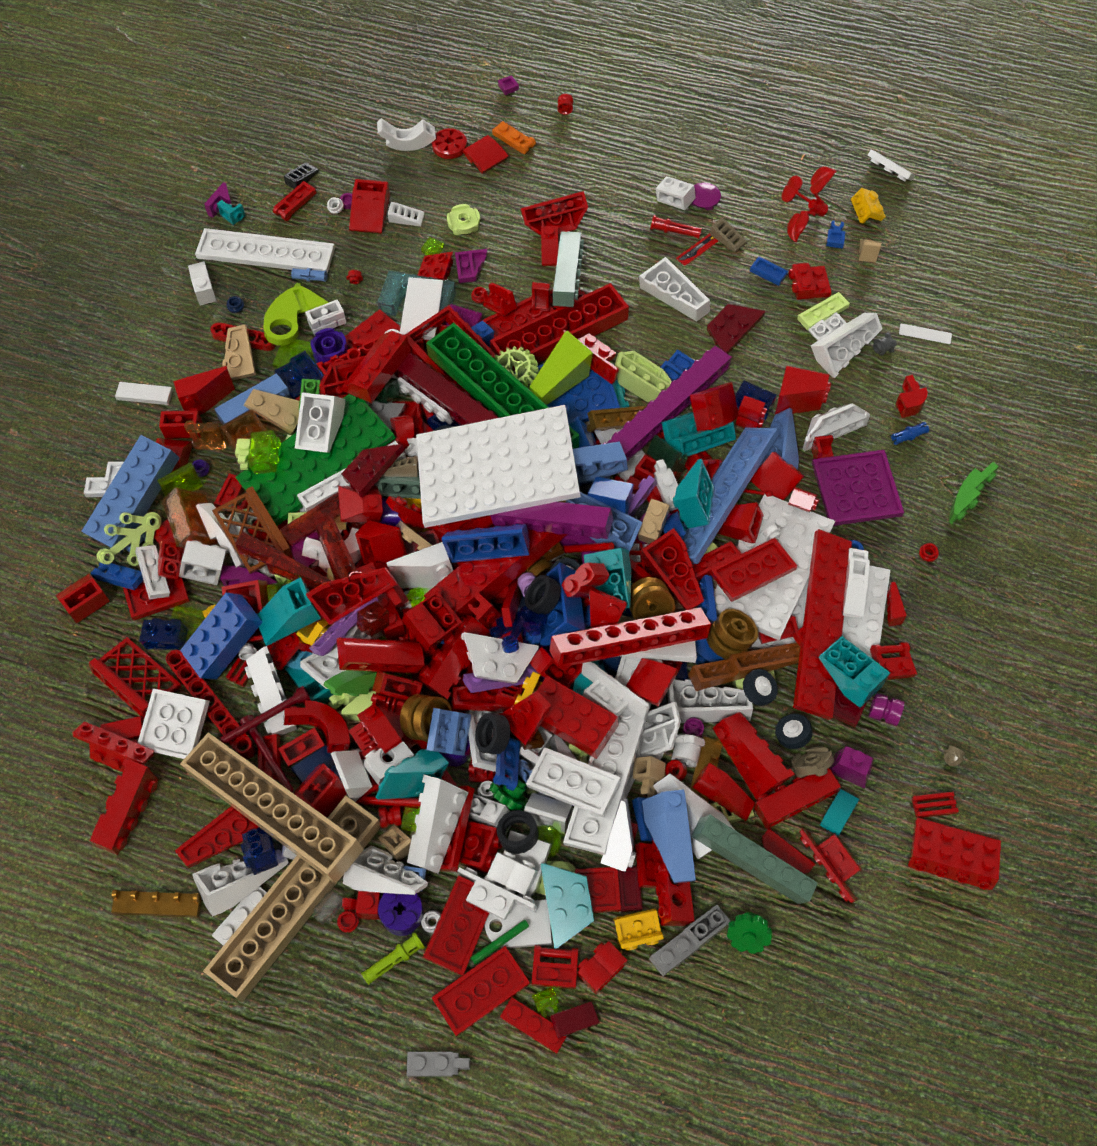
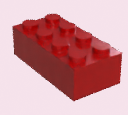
(577, 718)

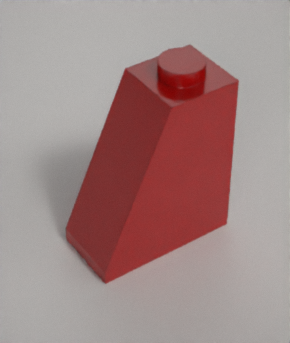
(743, 522)

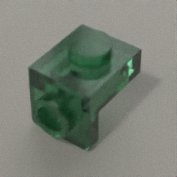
(389, 392)

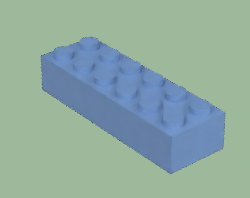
(131, 489)

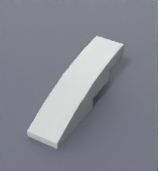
(216, 532)

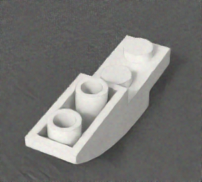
(856, 583)

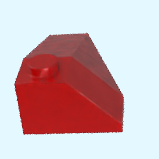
(671, 564)
(345, 595)

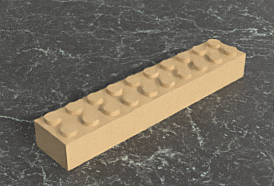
(272, 808)
(282, 911)

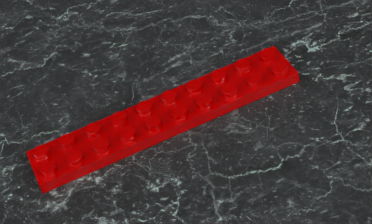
(822, 623)

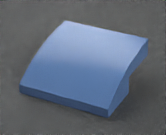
(448, 732)

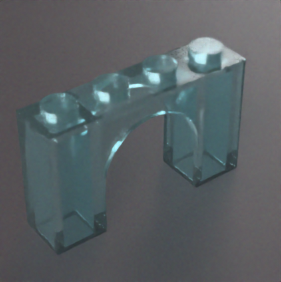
(395, 290)

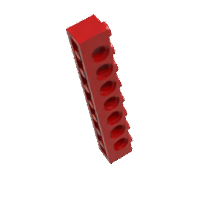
(629, 637)

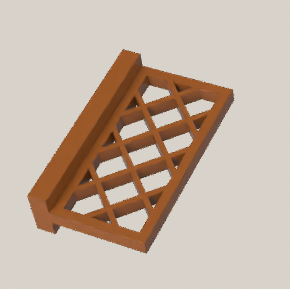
(264, 519)

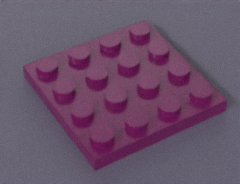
(857, 487)

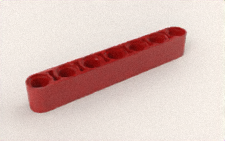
(216, 710)

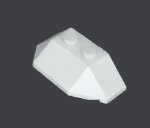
(836, 423)
(659, 731)

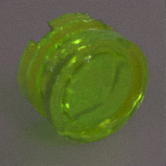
(550, 835)

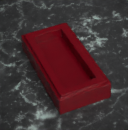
(629, 890)
(574, 1019)

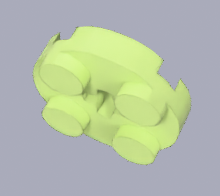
(460, 227)

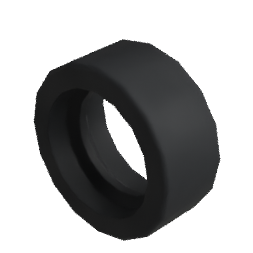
(550, 598)
(500, 735)
(518, 846)

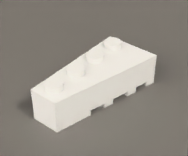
(675, 289)

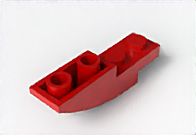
(408, 513)

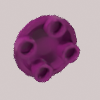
(706, 195)

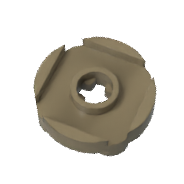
(815, 762)

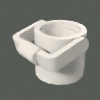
(687, 749)

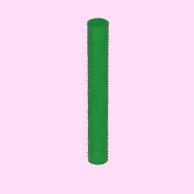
(503, 939)

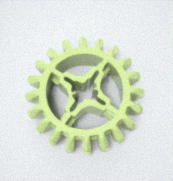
(526, 365)

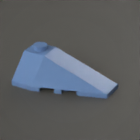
(785, 443)
(669, 827)

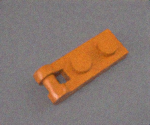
(513, 137)

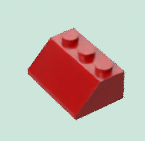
(256, 595)

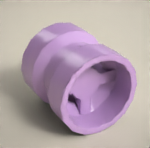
(524, 582)

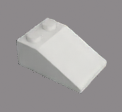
(318, 421)
(421, 568)
(621, 841)

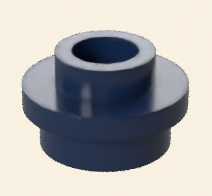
(235, 304)

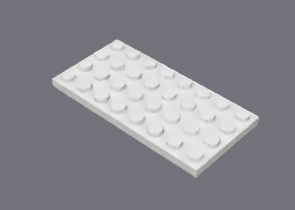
(775, 602)

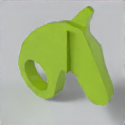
(285, 311)

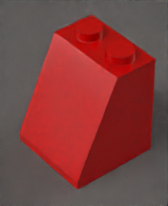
(802, 390)

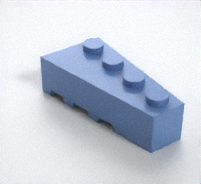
(599, 461)
(623, 529)

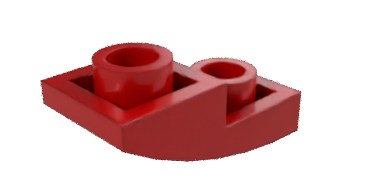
(169, 560)

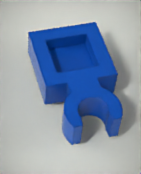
(835, 236)

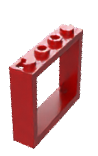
(450, 316)

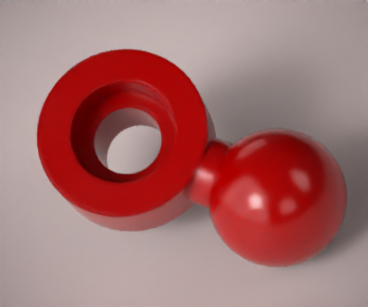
(673, 766)

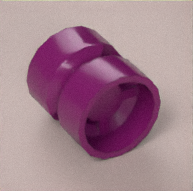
(886, 709)

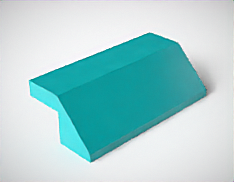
(684, 437)

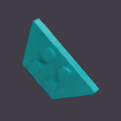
(567, 902)

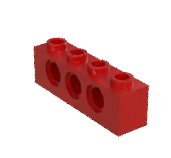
(671, 914)

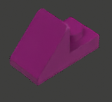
(220, 194)

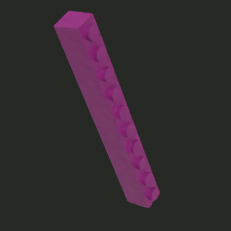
(671, 401)

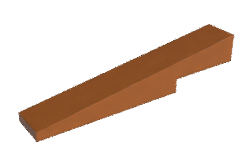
(740, 664)

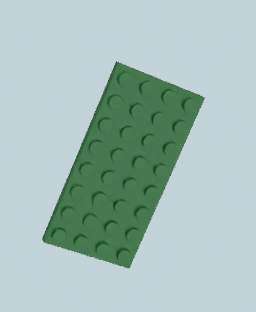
(305, 468)

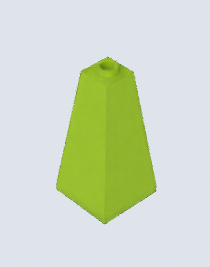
(563, 369)

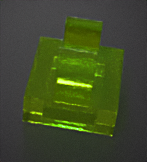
(544, 1000)

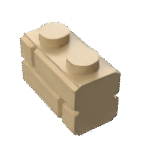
(653, 521)

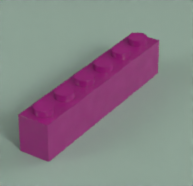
(561, 519)

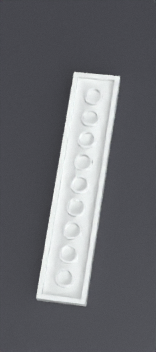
(586, 829)

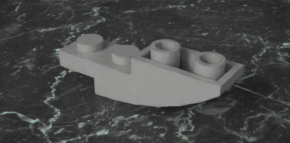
(690, 940)

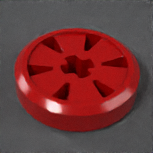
(449, 151)

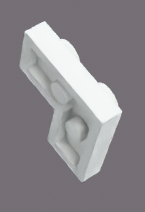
(98, 485)

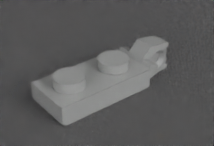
(435, 1064)

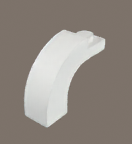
(407, 139)
(313, 549)

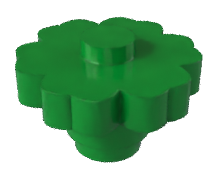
(514, 799)
(749, 933)

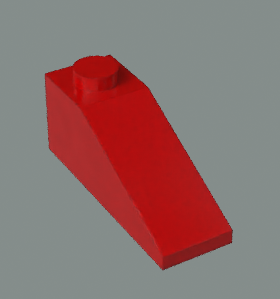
(724, 791)

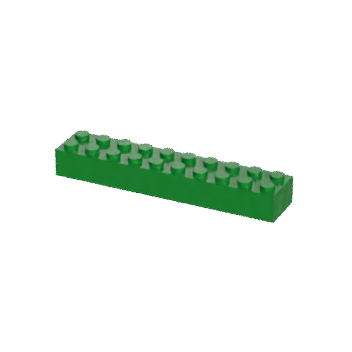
(483, 375)

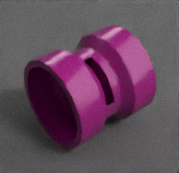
(693, 726)

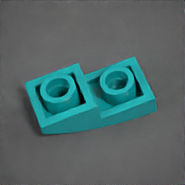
(839, 812)

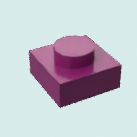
(508, 85)

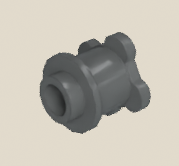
(884, 344)

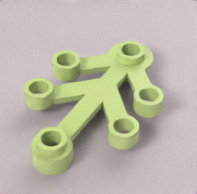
(132, 536)

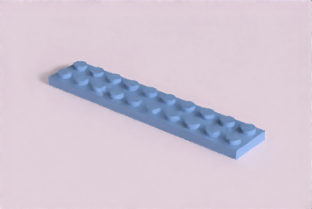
(729, 485)

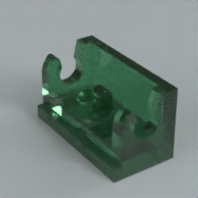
(661, 450)

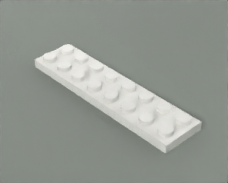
(264, 250)

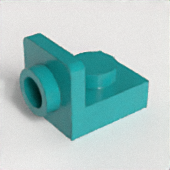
(229, 213)

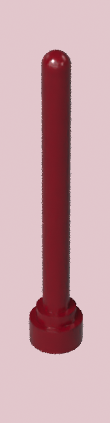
(299, 696)
(267, 754)

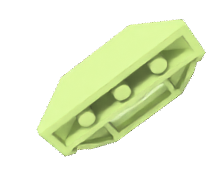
(641, 375)

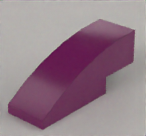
(235, 575)

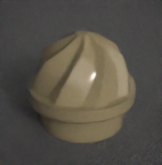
(953, 756)

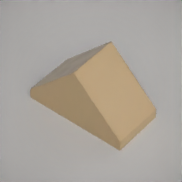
(869, 250)
(396, 843)

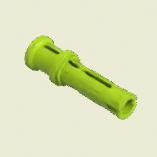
(402, 952)

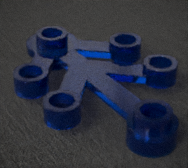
(523, 617)

